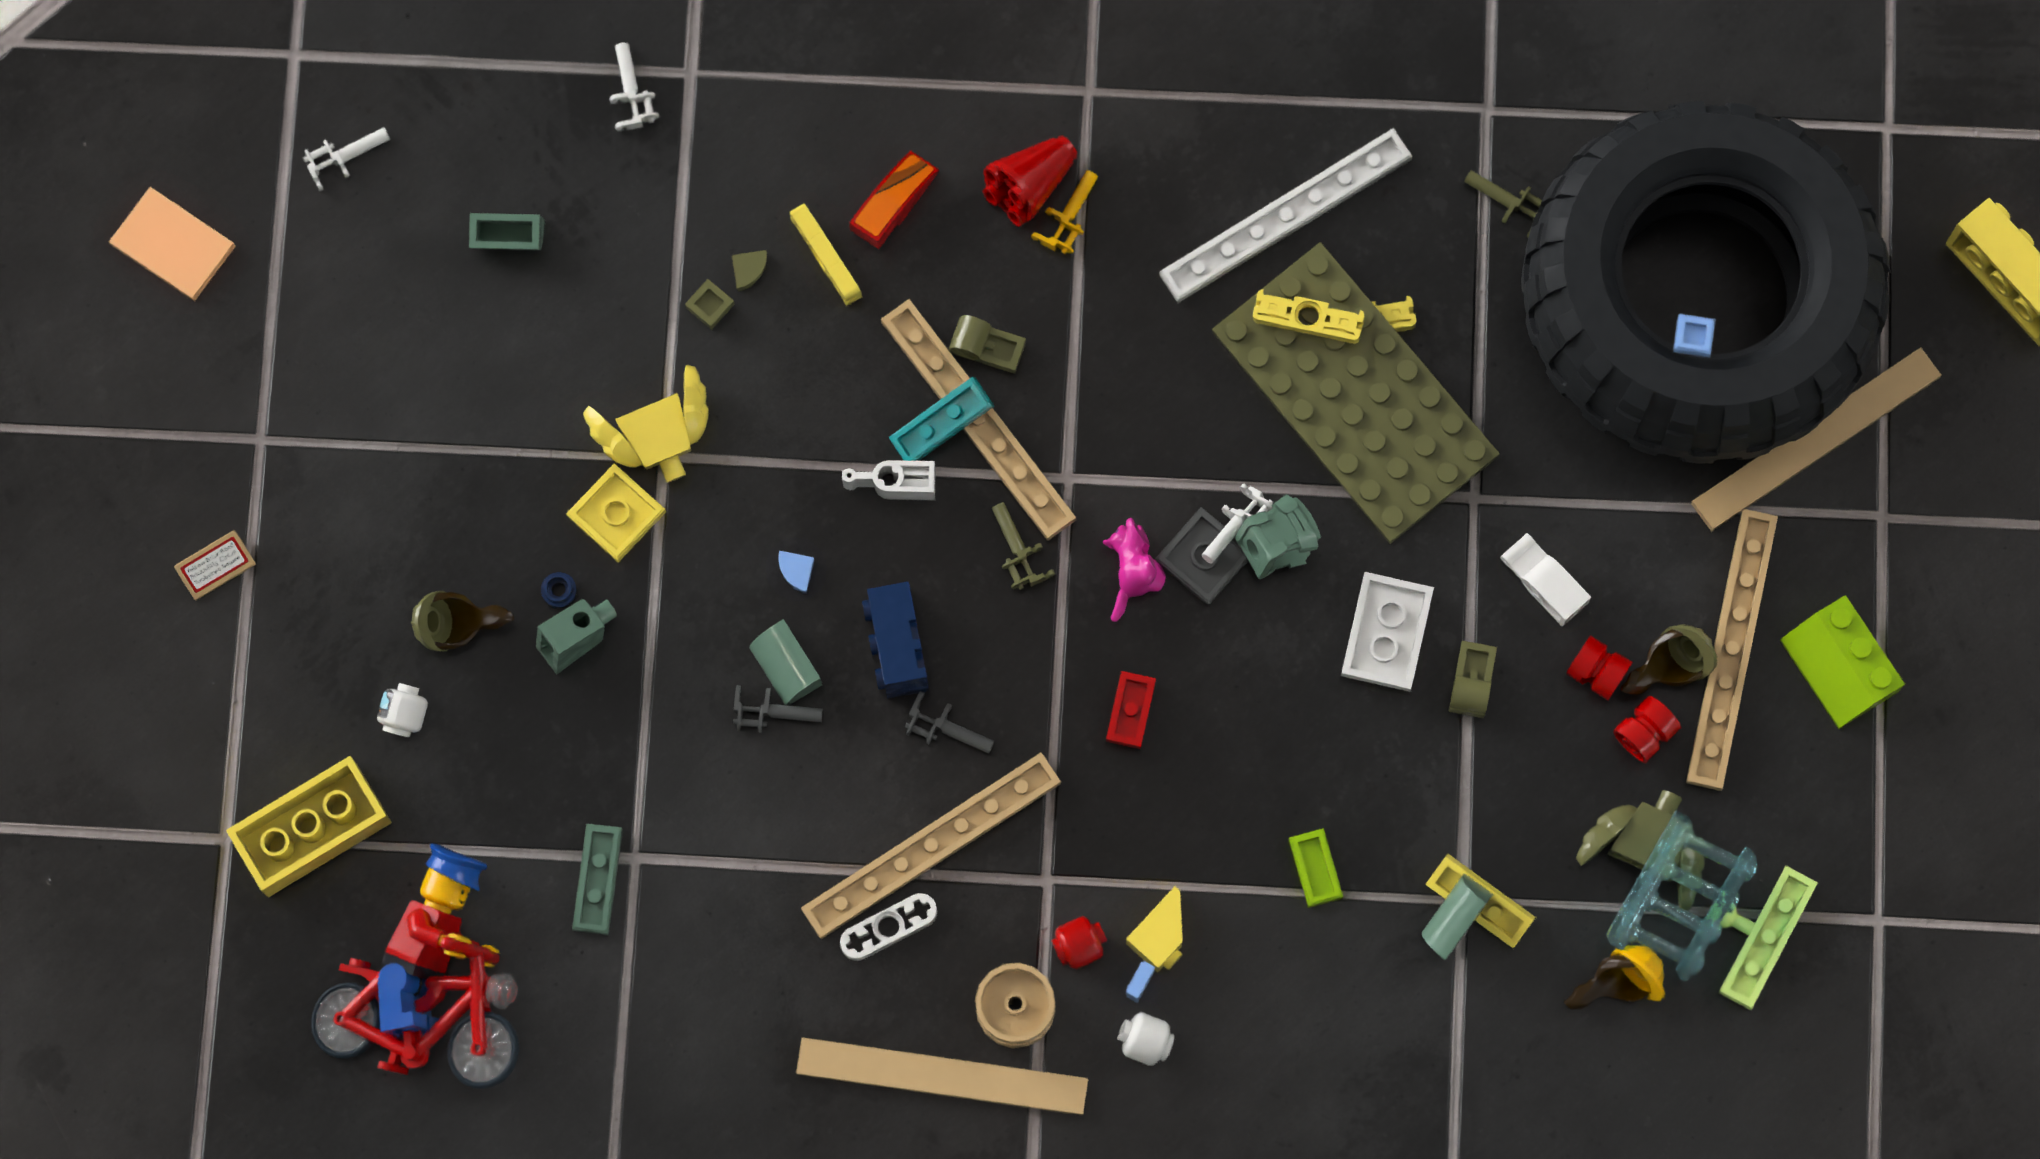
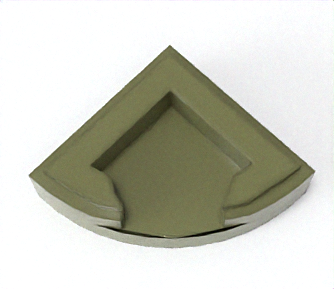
(748, 268)

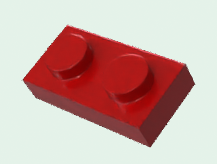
(1131, 710)

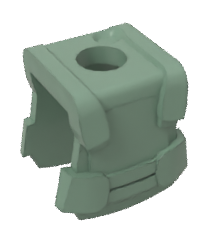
(1278, 536)

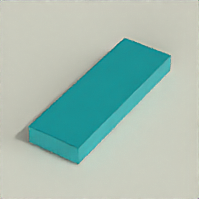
(941, 421)

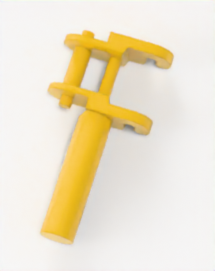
(1068, 215)

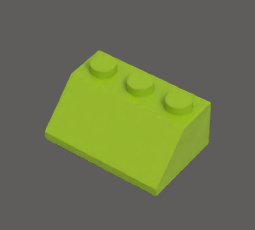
(1842, 662)

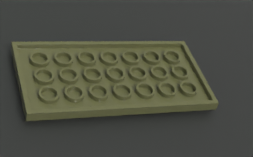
(1359, 406)

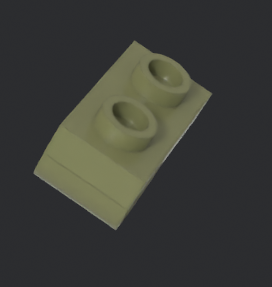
(983, 344)
(1473, 679)

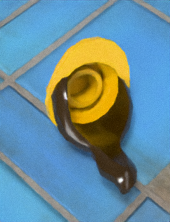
(1625, 976)

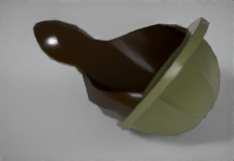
(452, 620)
(1675, 659)

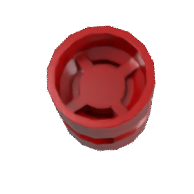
(1599, 667)
(1651, 724)

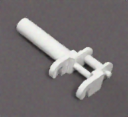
(630, 92)
(343, 154)
(1237, 518)

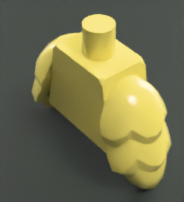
(657, 431)

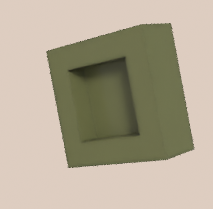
(709, 304)

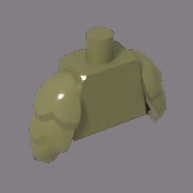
(1639, 834)

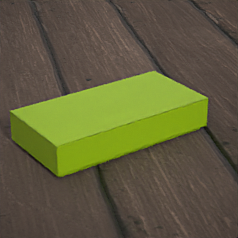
(1315, 868)

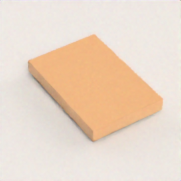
(172, 244)

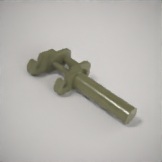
(1503, 196)
(1018, 549)

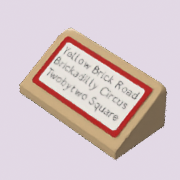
(215, 565)

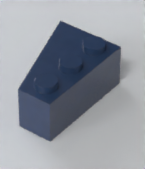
(895, 640)

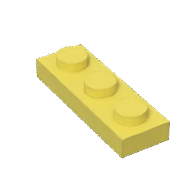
(1499, 916)

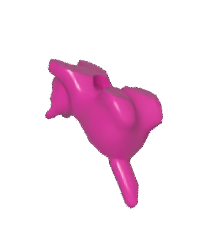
(1137, 569)

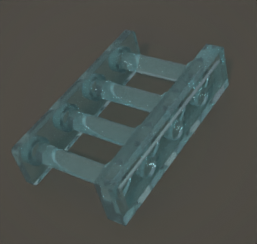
(1663, 867)

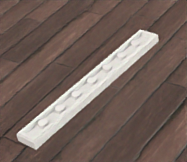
(1285, 215)

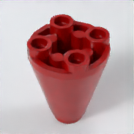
(1028, 178)

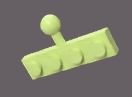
(1765, 937)

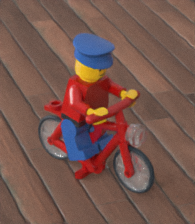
(413, 983)

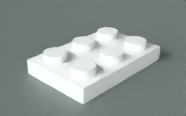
(1387, 631)

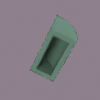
(506, 231)
(785, 663)
(1455, 916)

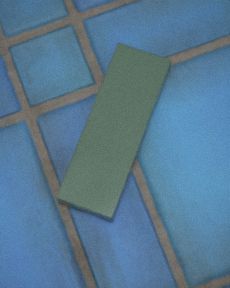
(597, 879)

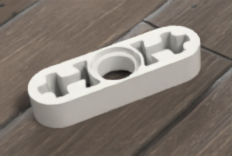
(916, 922)

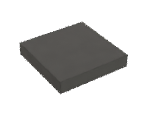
(1184, 558)

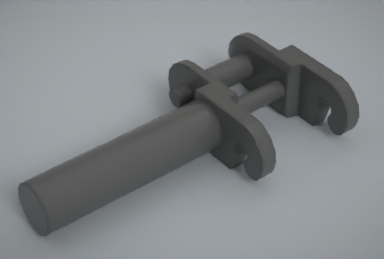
(772, 710)
(947, 728)

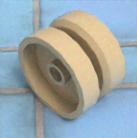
(1021, 1026)

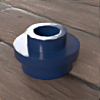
(554, 580)

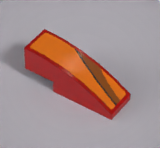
(893, 199)

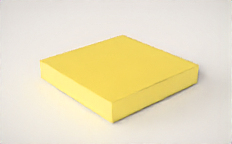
(616, 512)

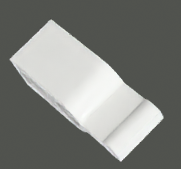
(913, 479)
(1546, 580)

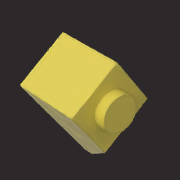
(1160, 933)

